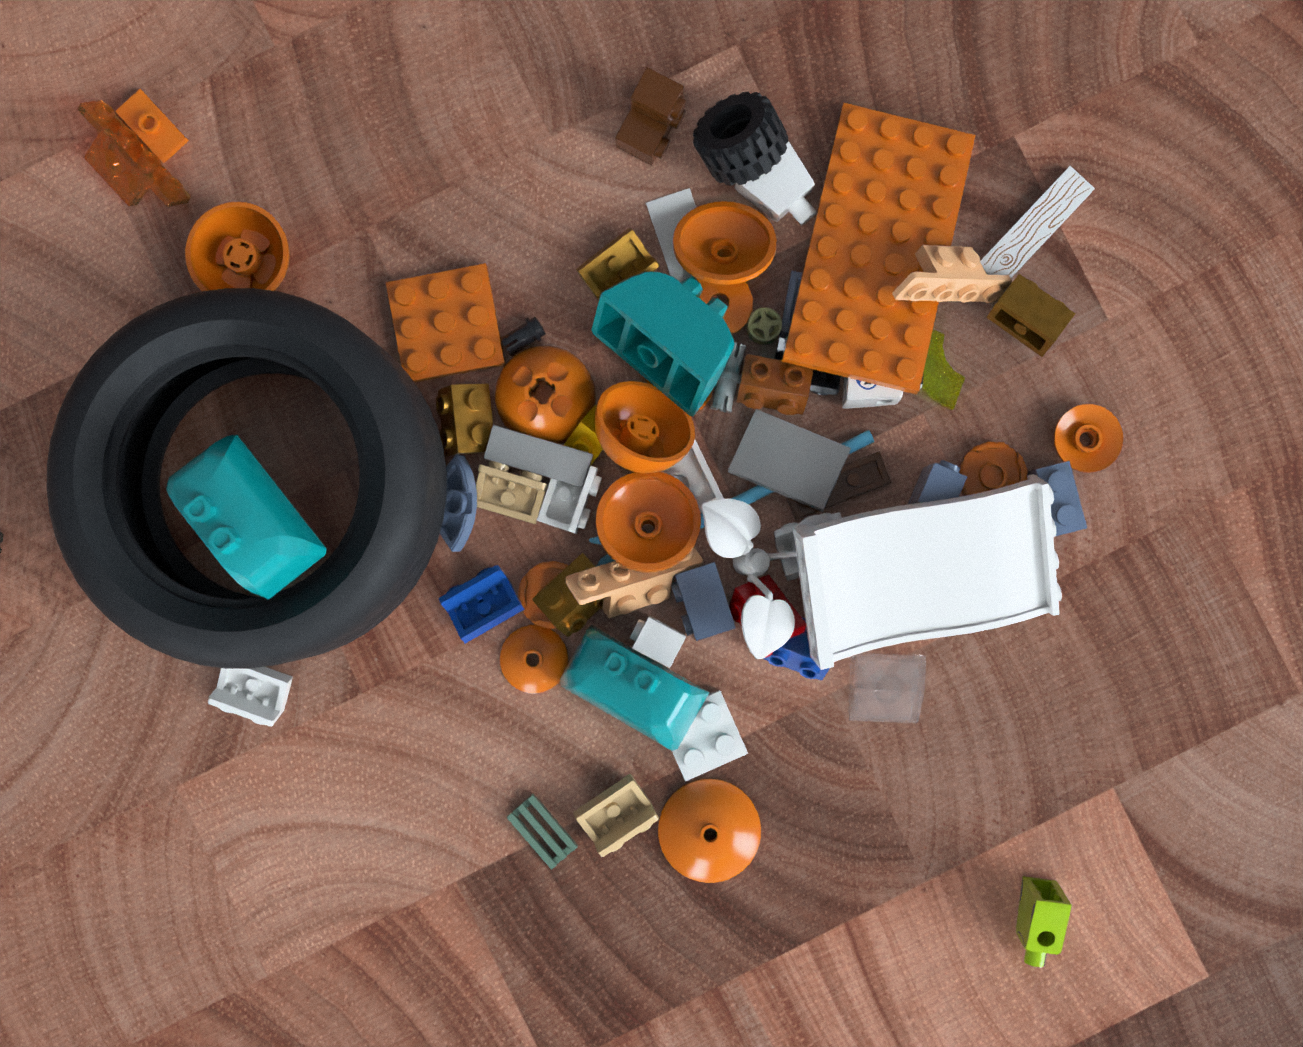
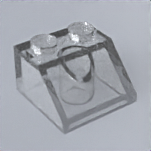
(886, 687)

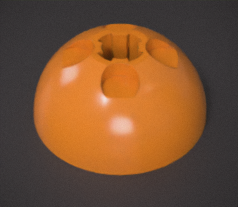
(229, 238)
(546, 411)
(642, 427)

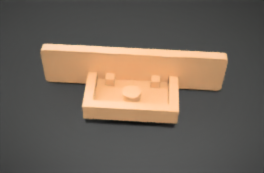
(951, 275)
(626, 588)

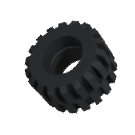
(740, 138)

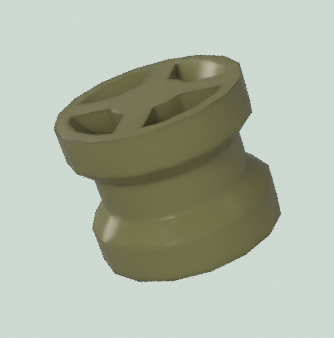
(764, 319)

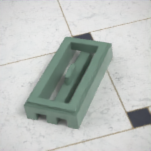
(532, 840)

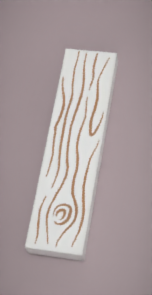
(1037, 224)

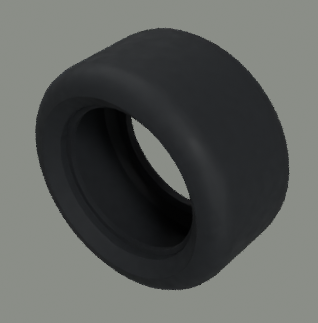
(112, 451)

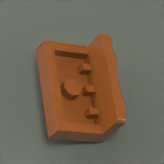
(774, 385)

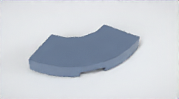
(460, 504)

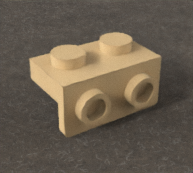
(509, 493)
(616, 815)

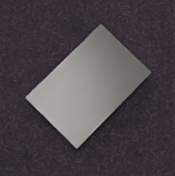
(789, 460)

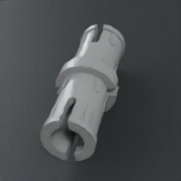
(728, 381)

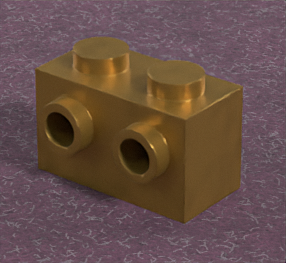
(1031, 315)

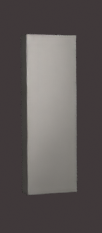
(538, 456)

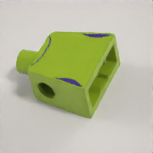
(1042, 919)

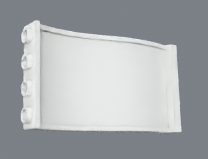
(928, 570)

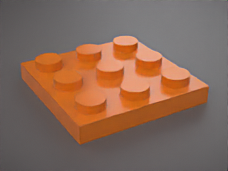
(446, 323)

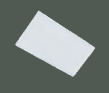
(665, 216)

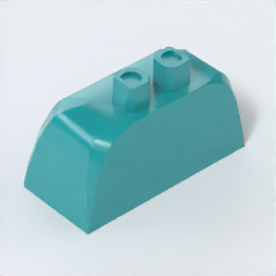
(667, 334)
(244, 517)
(633, 688)

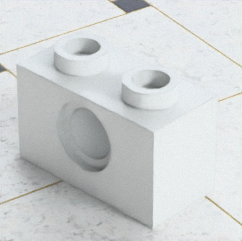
(657, 640)

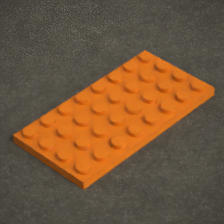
(882, 198)

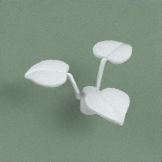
(729, 531)

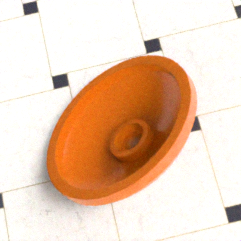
(724, 242)
(650, 500)
(705, 806)

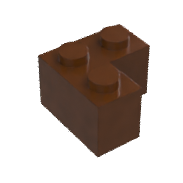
(654, 110)

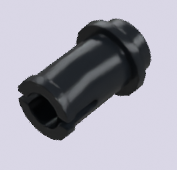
(525, 334)

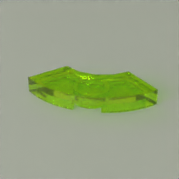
(939, 379)

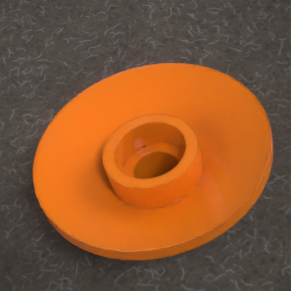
(1104, 435)
(551, 653)

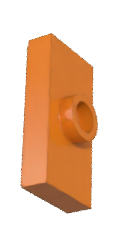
(152, 126)

